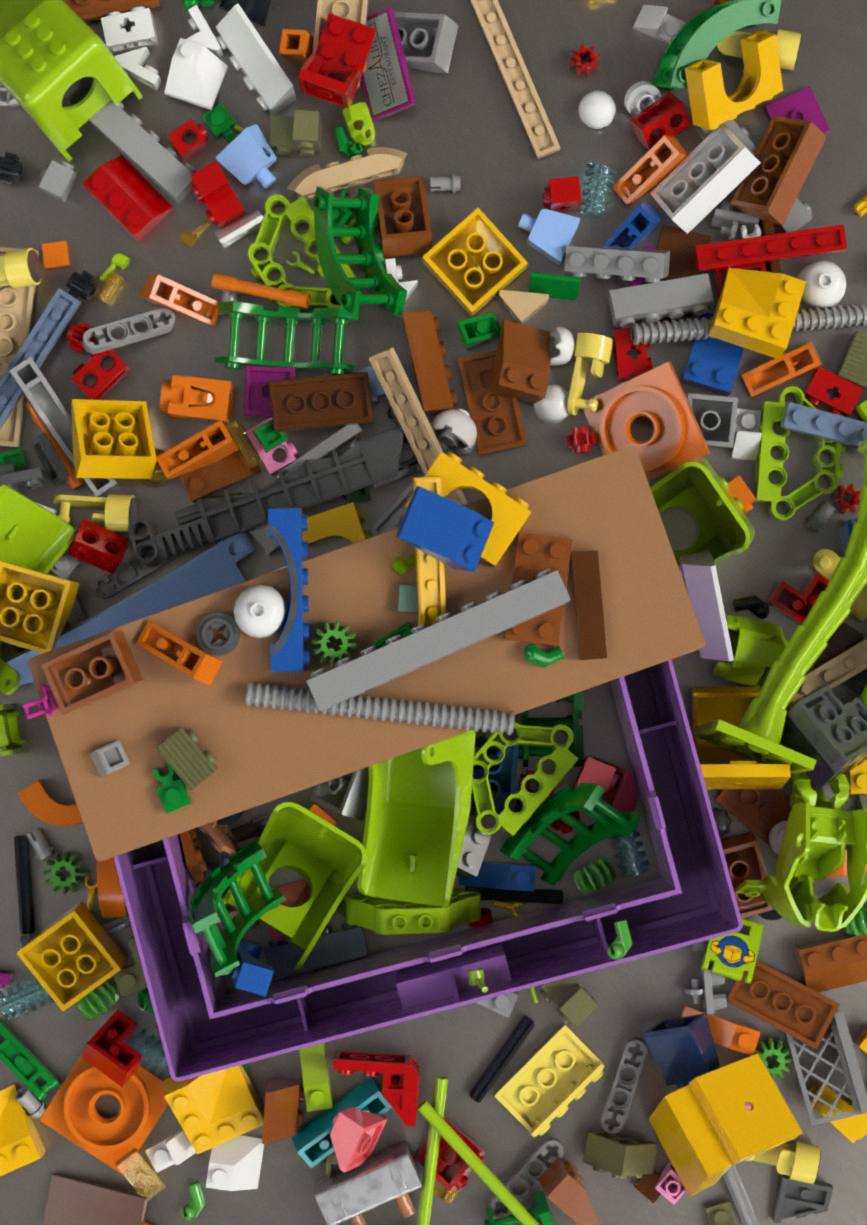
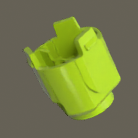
(754, 650)

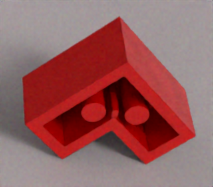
(214, 189)
(794, 603)
(110, 1049)

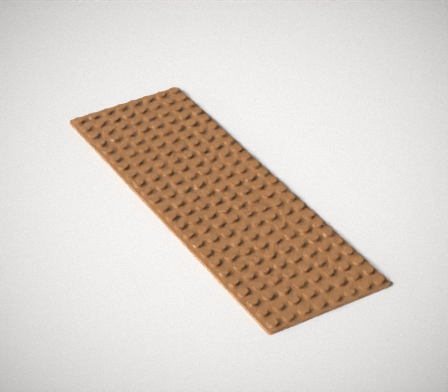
(281, 752)

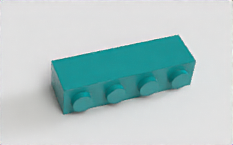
(314, 1139)

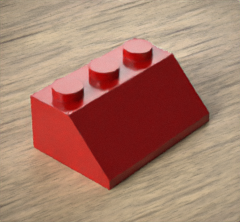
(127, 196)

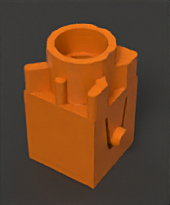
(197, 399)

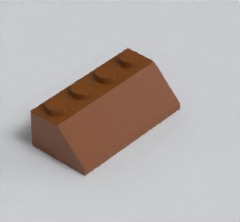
(786, 160)
(427, 362)
(833, 962)

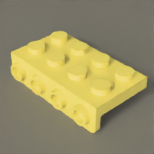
(550, 1081)

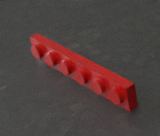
(770, 248)

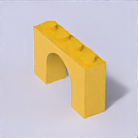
(759, 82)
(506, 513)
(337, 522)
(852, 1127)

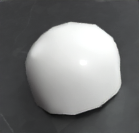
(597, 109)
(563, 346)
(554, 405)

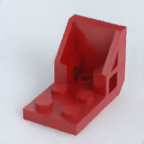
(338, 61)
(399, 1092)

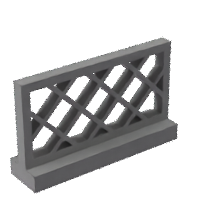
(850, 1067)

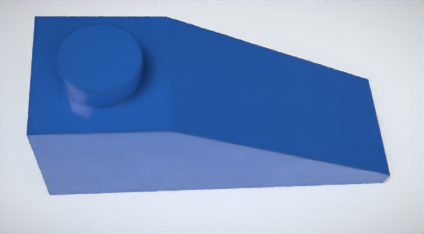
(636, 227)
(503, 876)

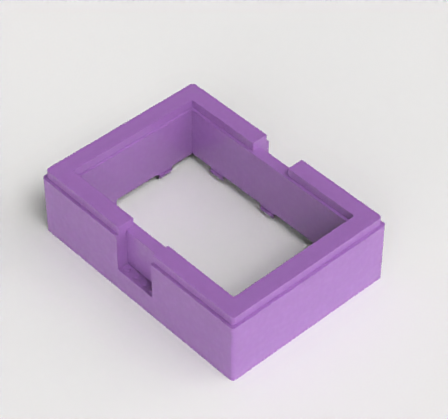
(690, 904)

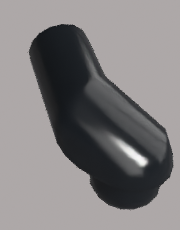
(753, 604)

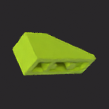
(316, 1078)

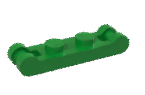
(25, 1064)

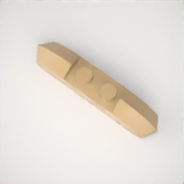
(359, 170)

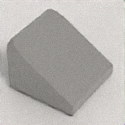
(109, 758)

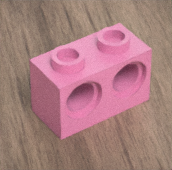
(267, 458)

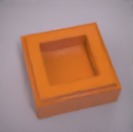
(56, 255)

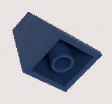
(682, 1048)

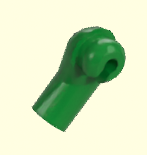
(345, 146)
(541, 658)

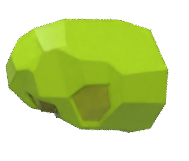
(359, 124)

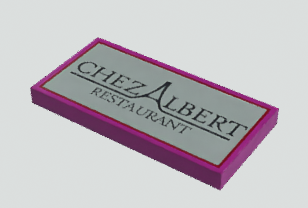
(386, 74)

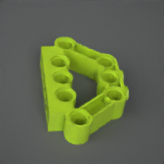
(297, 213)
(770, 493)
(526, 736)
(402, 917)

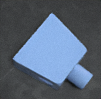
(249, 157)
(550, 233)

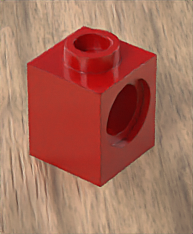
(187, 150)

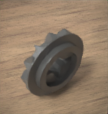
(205, 635)

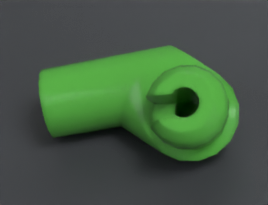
(622, 942)
(195, 1202)

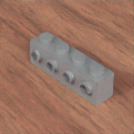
(617, 261)
(661, 300)

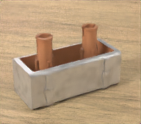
(370, 1185)

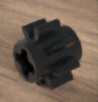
(10, 168)
(81, 285)

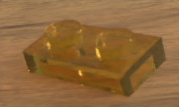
(248, 455)
(140, 1174)

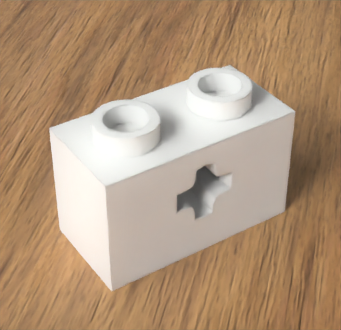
(141, 33)

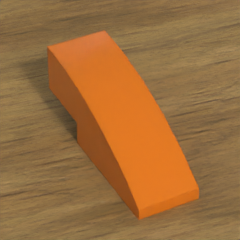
(782, 370)

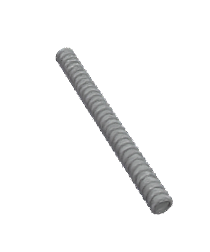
(700, 328)
(384, 709)

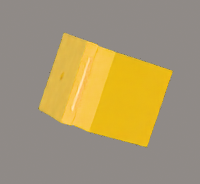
(719, 766)
(711, 1129)

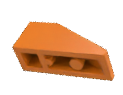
(650, 169)
(180, 299)
(197, 451)
(179, 653)
(729, 1032)

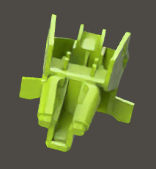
(823, 832)

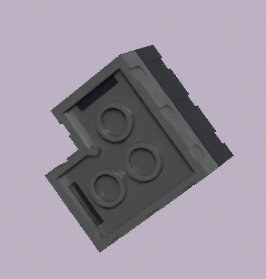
(828, 733)

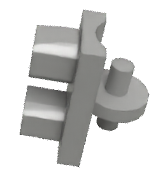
(731, 222)
(710, 1001)

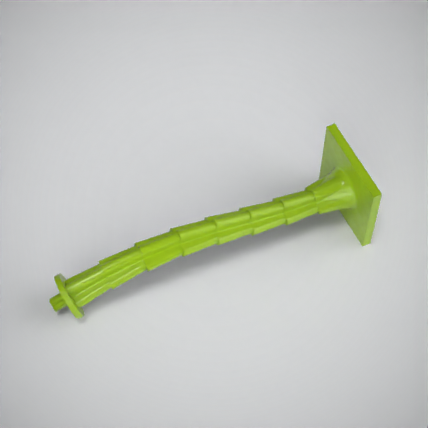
(762, 725)

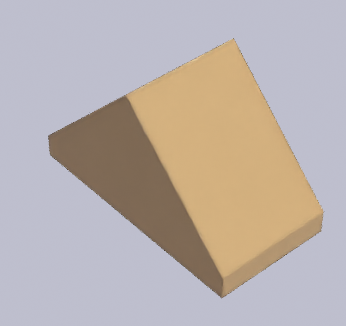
(522, 304)

